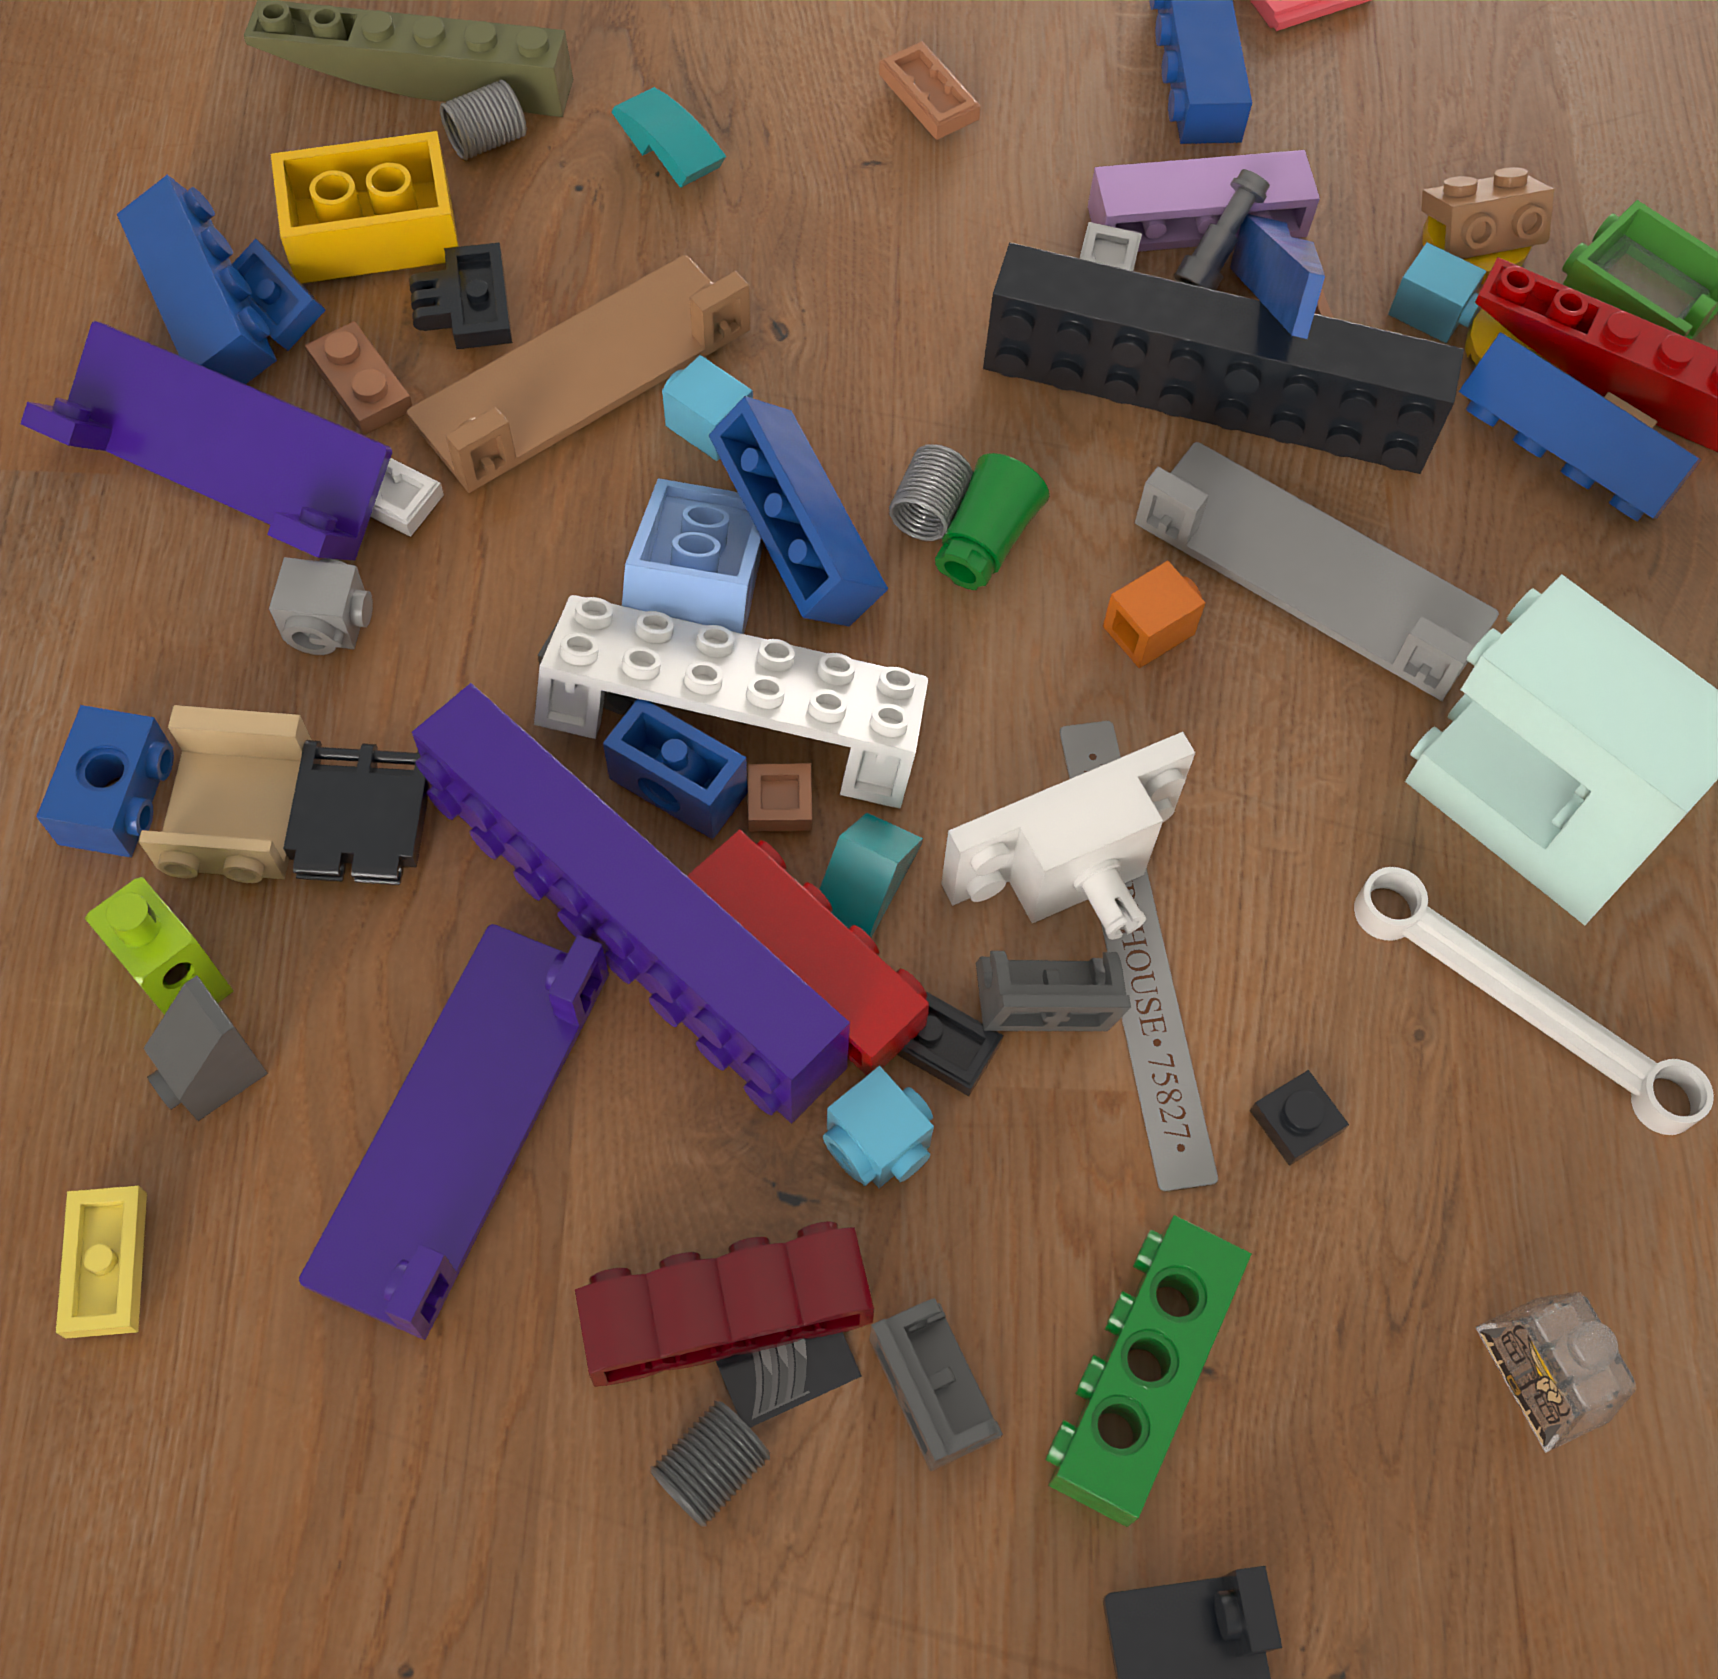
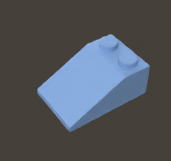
(694, 556)

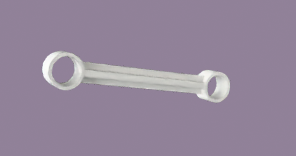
(1535, 1002)

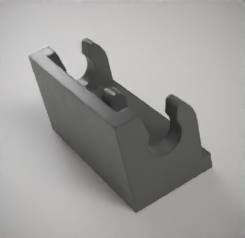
(1051, 993)
(933, 1384)

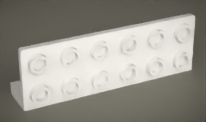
(735, 679)

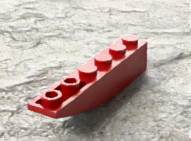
(1610, 350)

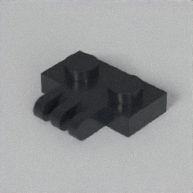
(465, 297)

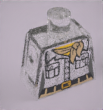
(1559, 1366)

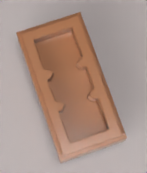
(929, 90)

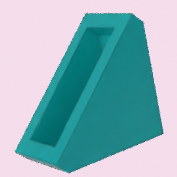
(868, 870)

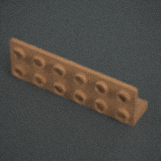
(580, 370)

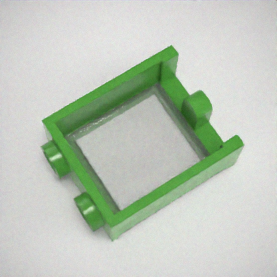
(1648, 270)

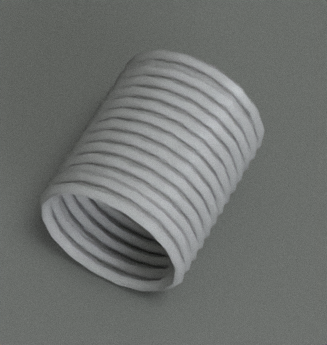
(483, 119)
(930, 492)

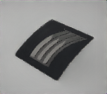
(786, 1376)

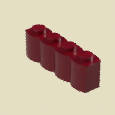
(723, 1305)

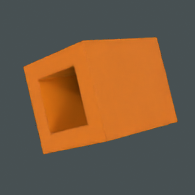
(1154, 613)

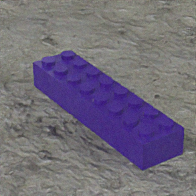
(634, 903)

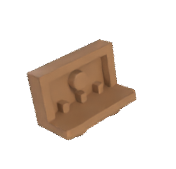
(1491, 212)

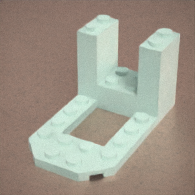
(1572, 747)

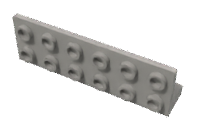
(1316, 568)

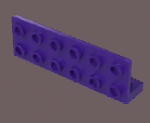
(221, 441)
(455, 1129)

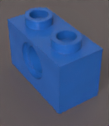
(97, 750)
(676, 767)

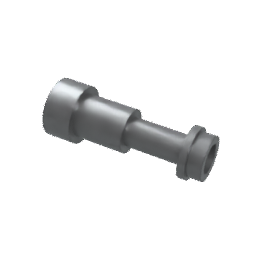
(1219, 240)

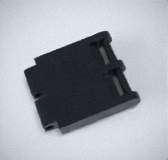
(356, 815)

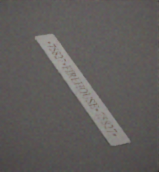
(1153, 1022)

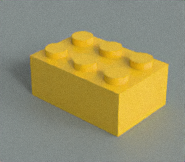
(364, 207)

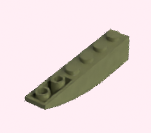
(418, 52)

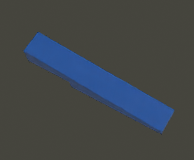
(1279, 271)

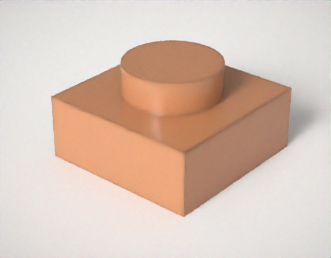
(779, 797)

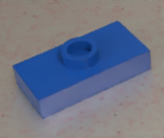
(277, 295)

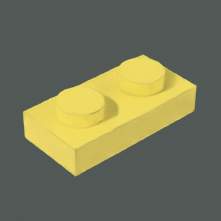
(102, 1262)

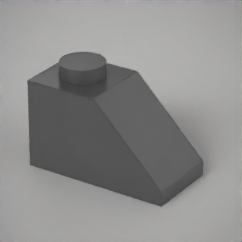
(199, 1054)

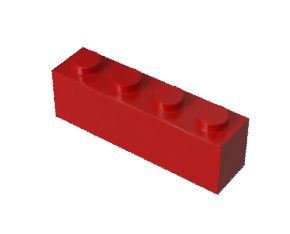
(834, 960)

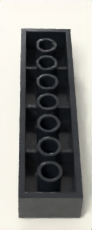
(1219, 359)

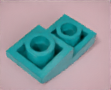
(676, 137)

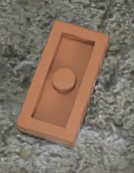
(359, 377)

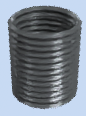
(710, 1463)

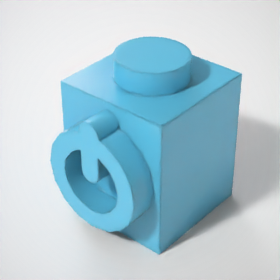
(879, 1130)

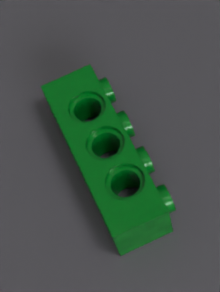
(1207, 1275)

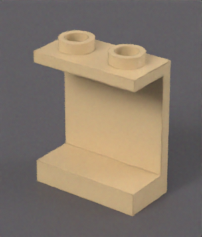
(229, 794)

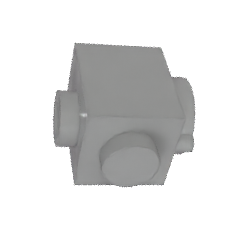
(320, 605)

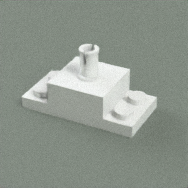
(1074, 839)

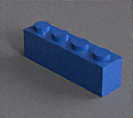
(1204, 69)
(195, 281)
(1579, 427)
(797, 512)

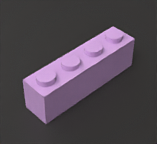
(1181, 198)

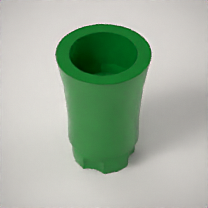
(990, 519)

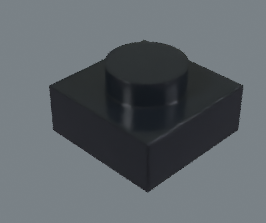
(1299, 1117)

